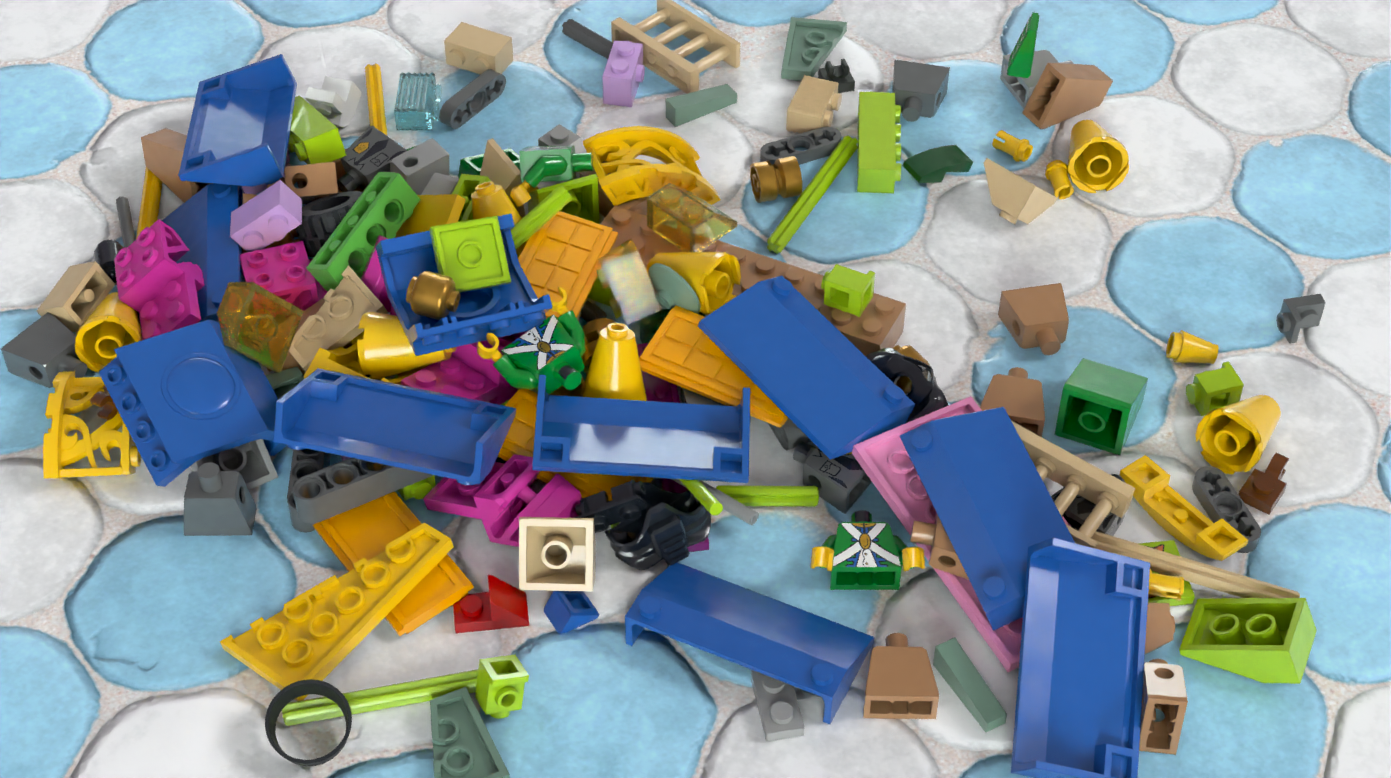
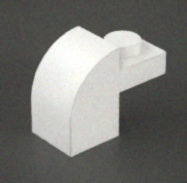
(335, 100)

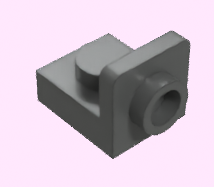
(1298, 314)

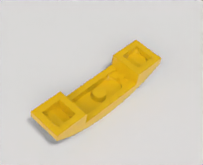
(1178, 515)

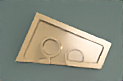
(336, 320)

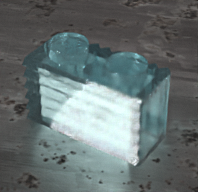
(416, 102)

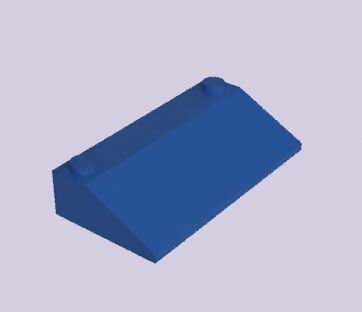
(241, 126)
(205, 230)
(807, 366)
(393, 425)
(642, 437)
(986, 502)
(751, 632)
(1080, 663)

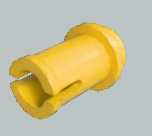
(1019, 149)
(1057, 173)
(1166, 586)

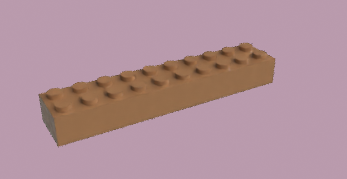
(875, 329)

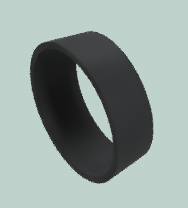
(296, 690)

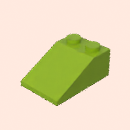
(1252, 637)

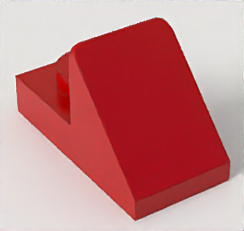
(497, 609)

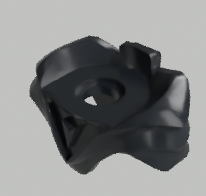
(924, 390)
(662, 531)

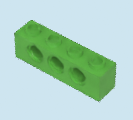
(377, 212)

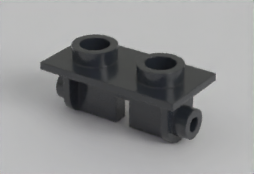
(625, 506)

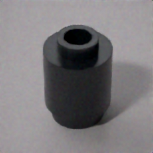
(105, 255)

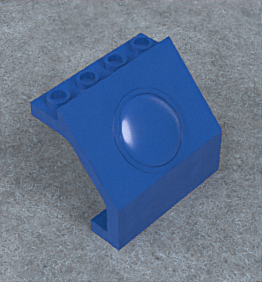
(493, 310)
(189, 398)

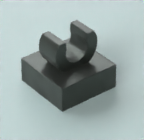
(839, 74)

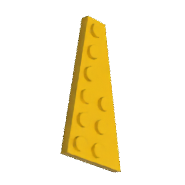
(337, 614)

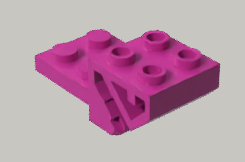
(283, 273)
(156, 284)
(467, 375)
(504, 498)

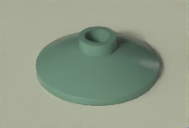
(672, 289)

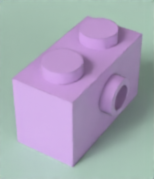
(623, 73)
(266, 217)

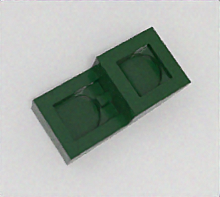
(933, 164)

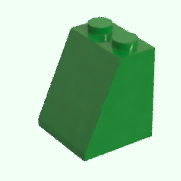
(1100, 406)

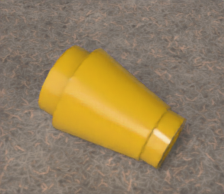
(1190, 349)

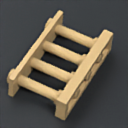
(671, 63)
(1078, 479)

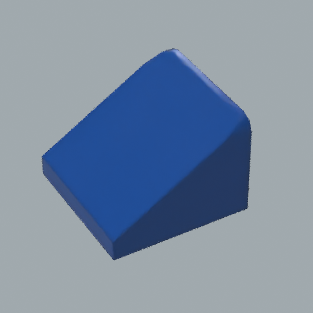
(569, 610)

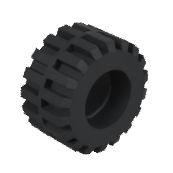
(322, 218)

